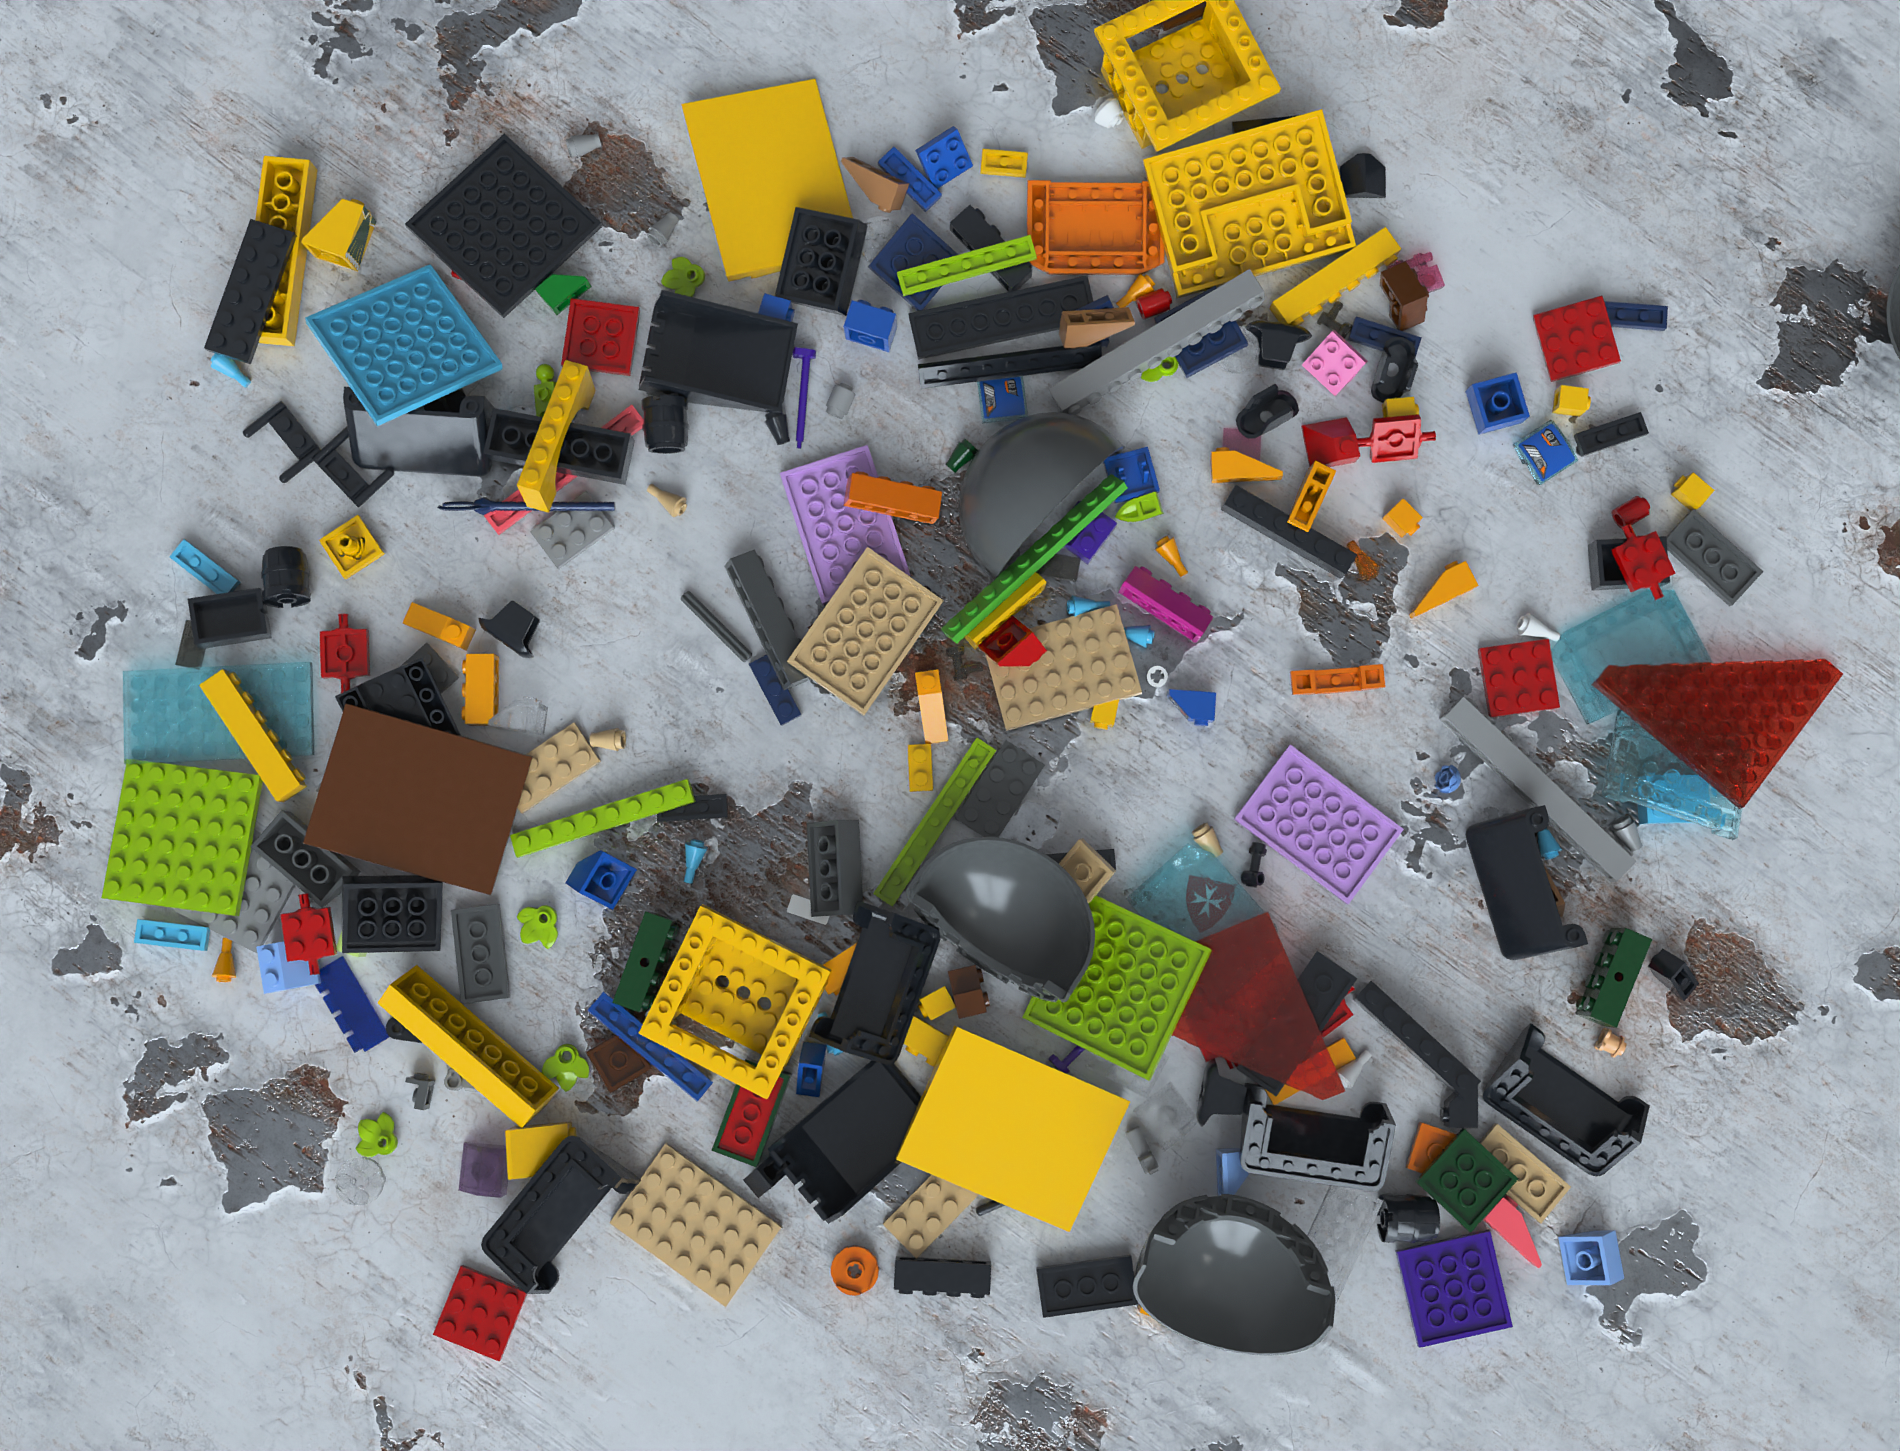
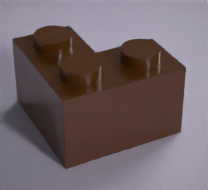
(1405, 295)
(968, 992)

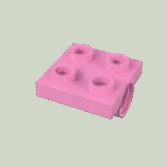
(1334, 363)

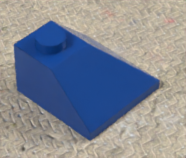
(601, 878)

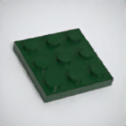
(1466, 1180)

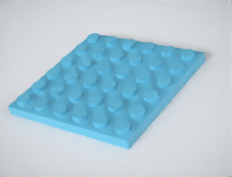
(403, 344)

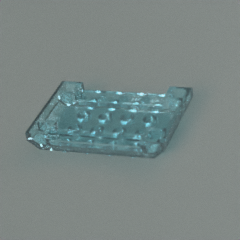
(1654, 777)

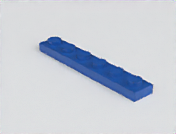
(662, 1058)

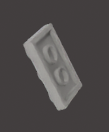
(571, 532)

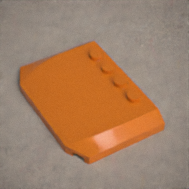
(1093, 228)

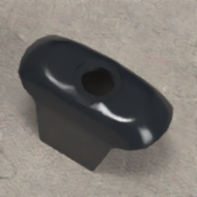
(1276, 342)
(1402, 353)
(1278, 402)
(513, 627)
(1219, 1095)

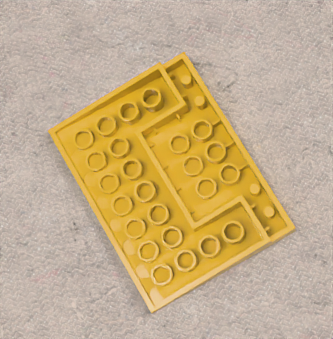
(759, 162)
(1249, 203)
(1011, 1129)

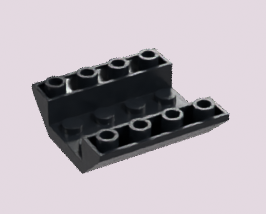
(405, 694)

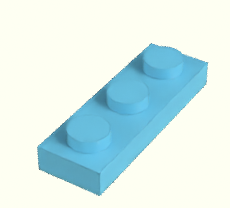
(204, 568)
(172, 935)

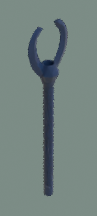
(485, 506)

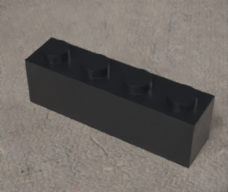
(976, 234)
(942, 1275)

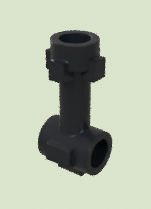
(1254, 877)

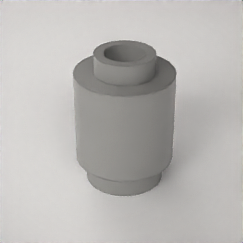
(840, 400)

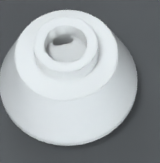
(1109, 113)

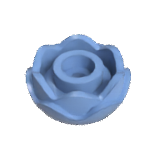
(1447, 779)

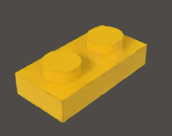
(1004, 163)
(920, 767)

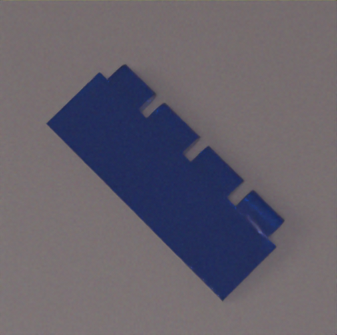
(356, 1009)

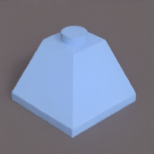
(1229, 1171)

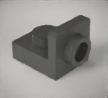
(423, 1094)

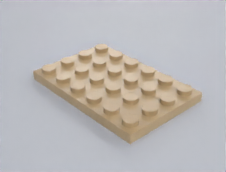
(865, 631)
(1082, 668)
(695, 1224)

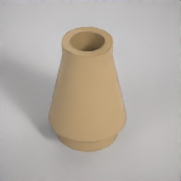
(610, 739)
(1206, 838)

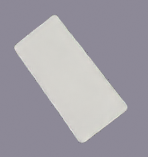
(802, 907)

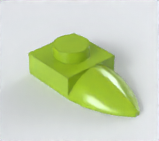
(1140, 508)

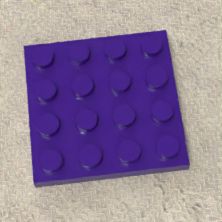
(1453, 1288)

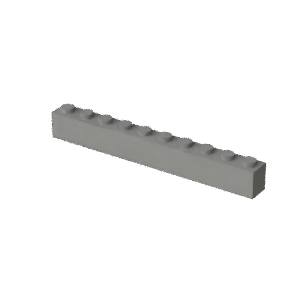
(1158, 343)
(1538, 789)

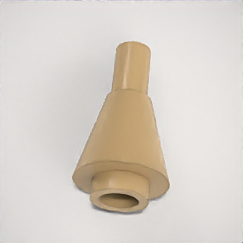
(671, 502)

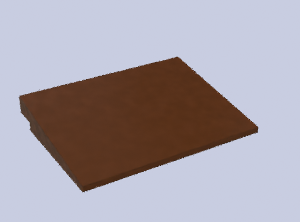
(418, 799)

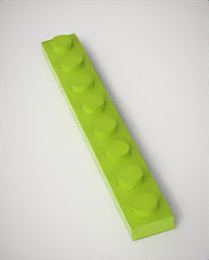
(602, 818)
(934, 822)

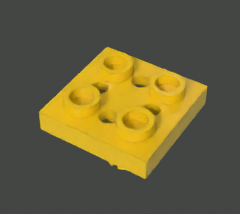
(347, 540)

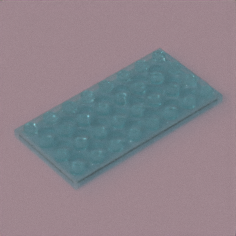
(174, 721)

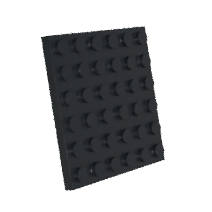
(503, 225)

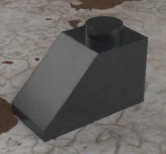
(1673, 974)
(1459, 1112)
(765, 1176)

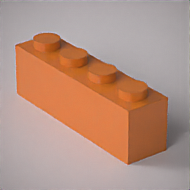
(892, 497)

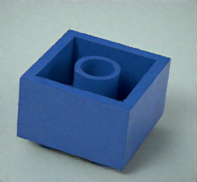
(870, 325)
(1497, 403)

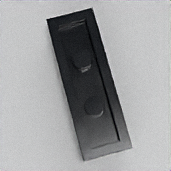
(1611, 434)
(704, 808)

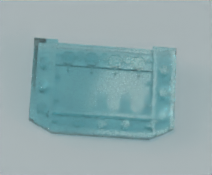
(1625, 635)
(1193, 896)

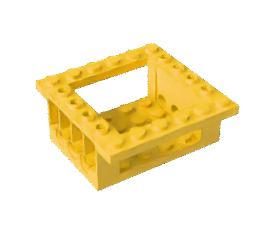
(1220, 41)
(748, 959)

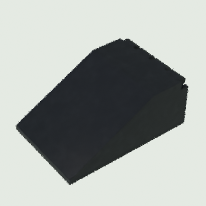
(717, 354)
(849, 1139)

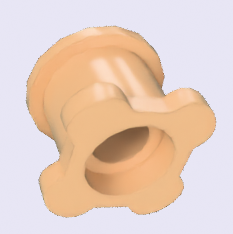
(1610, 1043)

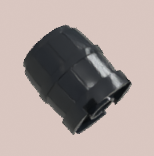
(665, 424)
(285, 577)
(1408, 1218)

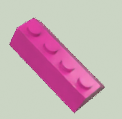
(1166, 604)

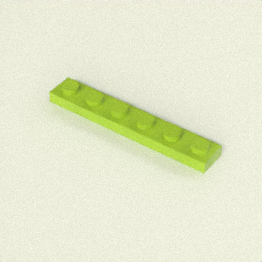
(966, 265)

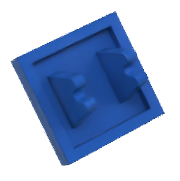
(944, 157)
(1135, 470)

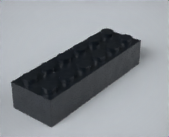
(584, 452)

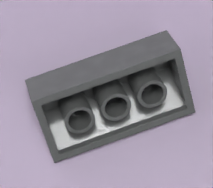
(306, 866)
(834, 867)

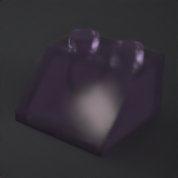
(484, 1170)

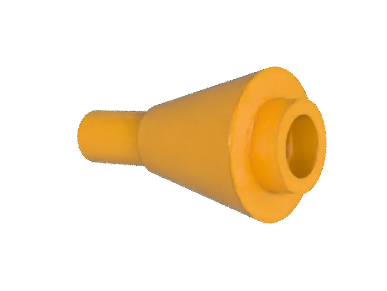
(1140, 287)
(1168, 550)
(224, 967)

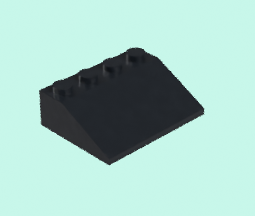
(821, 260)
(391, 914)

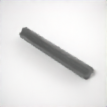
(716, 626)

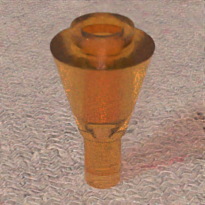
(1366, 566)

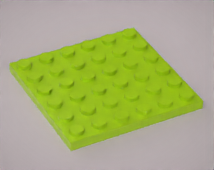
(183, 837)
(1129, 991)

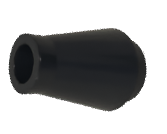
(778, 427)

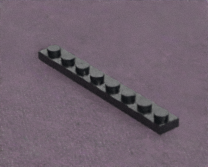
(1007, 365)

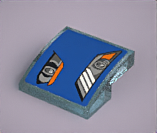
(1002, 399)
(1545, 452)

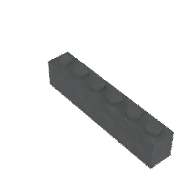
(766, 615)

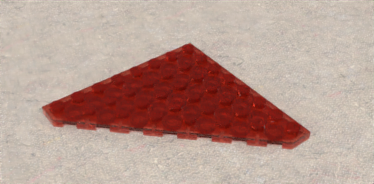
(1723, 717)
(1256, 1011)

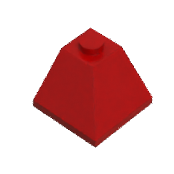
(1331, 442)
(1013, 645)

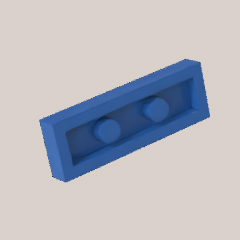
(919, 187)

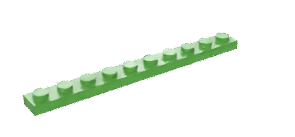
(1034, 558)

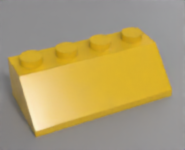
(1008, 608)

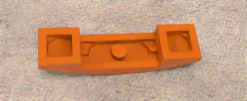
(1337, 680)

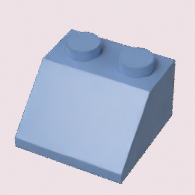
(282, 975)
(1591, 1258)

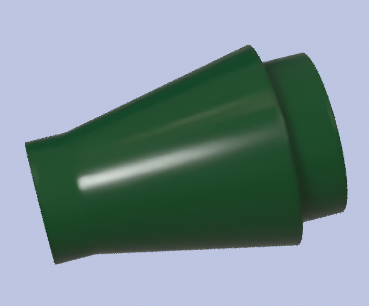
(961, 455)

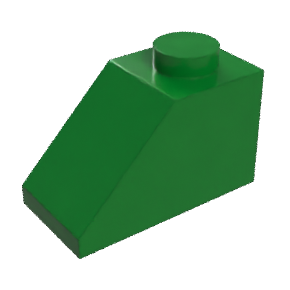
(559, 289)

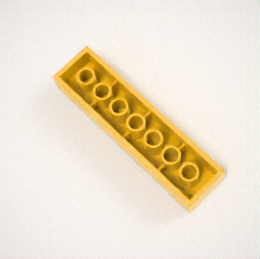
(287, 203)
(468, 1045)

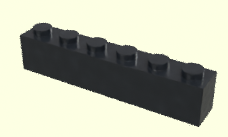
(1274, 524)
(1417, 1040)

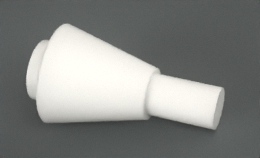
(1531, 626)
(1351, 1071)

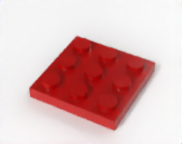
(601, 336)
(1576, 338)
(1518, 678)
(480, 1313)

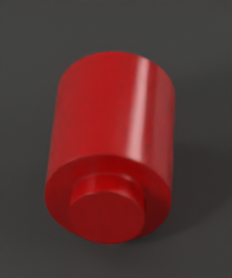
(1153, 303)
(1631, 511)

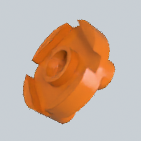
(842, 1276)

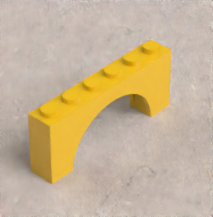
(571, 393)

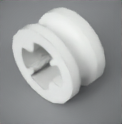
(1152, 671)

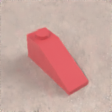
(1511, 1226)

